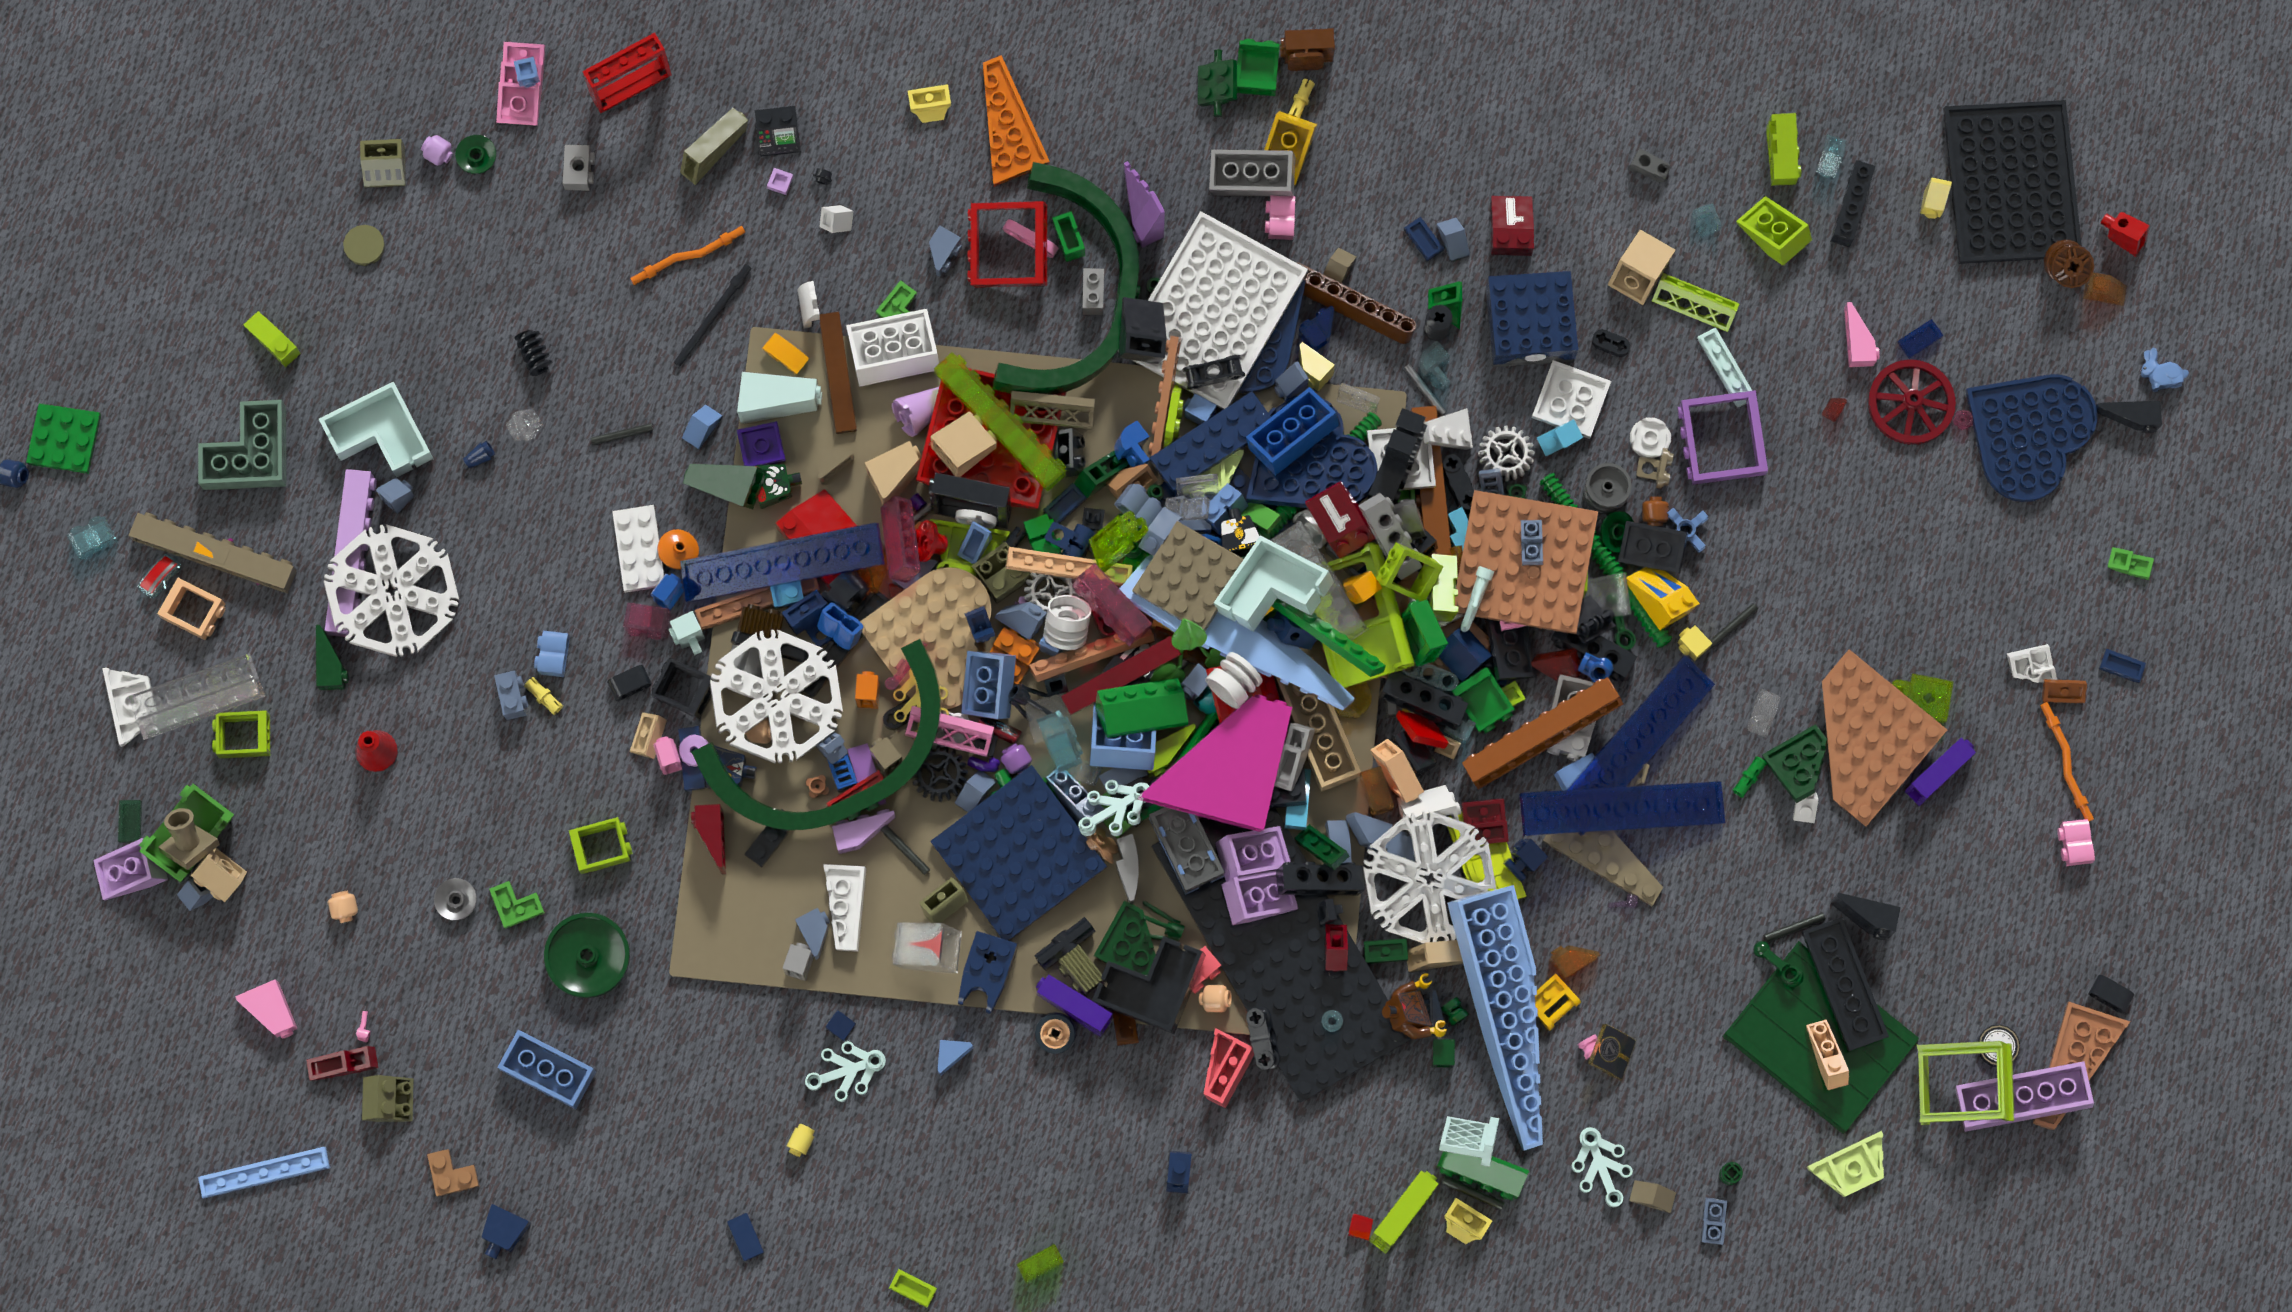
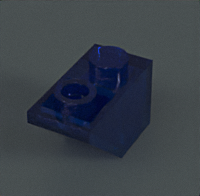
(1318, 330)

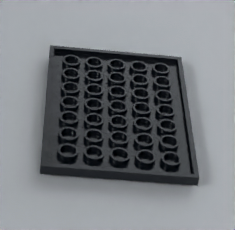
(2011, 179)

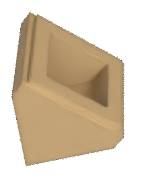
(1451, 749)

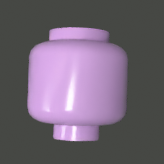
(437, 150)

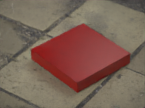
(1421, 729)

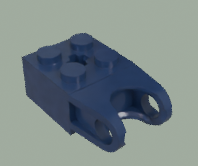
(987, 976)

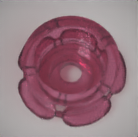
(1963, 414)

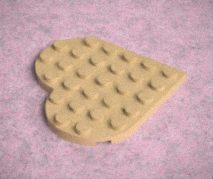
(934, 613)

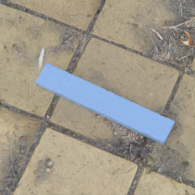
(264, 1172)

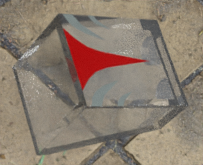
(927, 947)

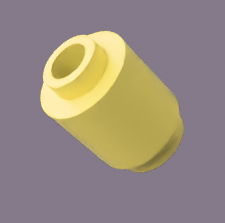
(800, 1140)

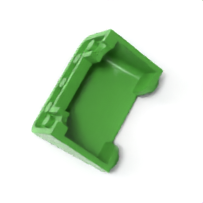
(207, 815)

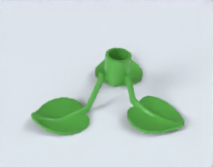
(1187, 637)

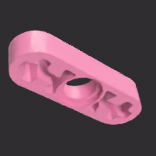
(1027, 236)

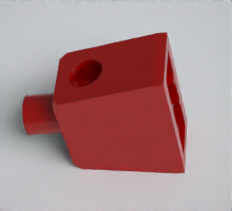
(2126, 232)

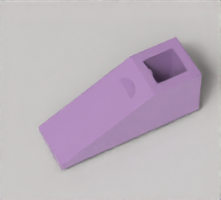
(855, 834)

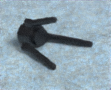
(1020, 695)

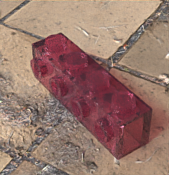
(900, 539)
(1111, 604)

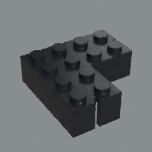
(1399, 455)
(1160, 995)

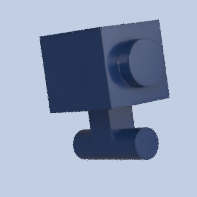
(1527, 856)

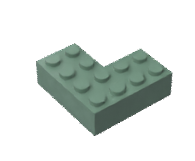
(253, 461)

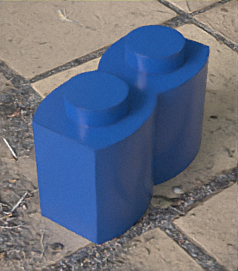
(668, 591)
(840, 626)

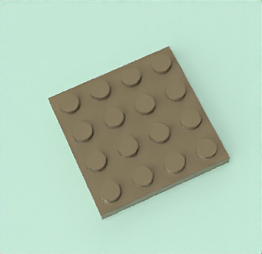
(1187, 575)

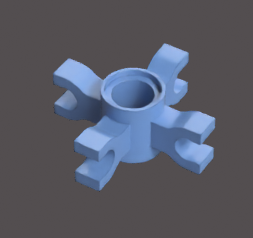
(1694, 523)

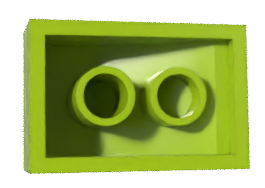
(1775, 230)

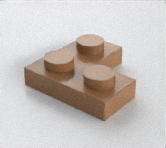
(450, 1180)

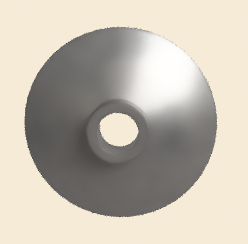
(448, 891)

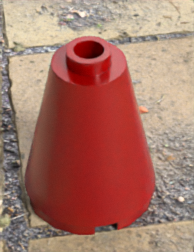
(376, 750)

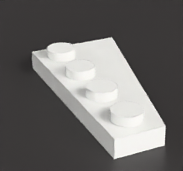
(846, 897)

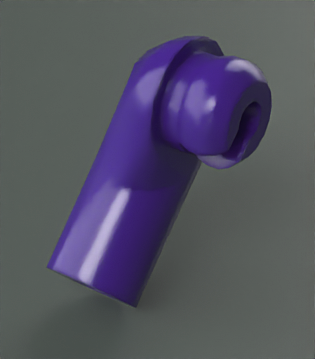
(991, 766)

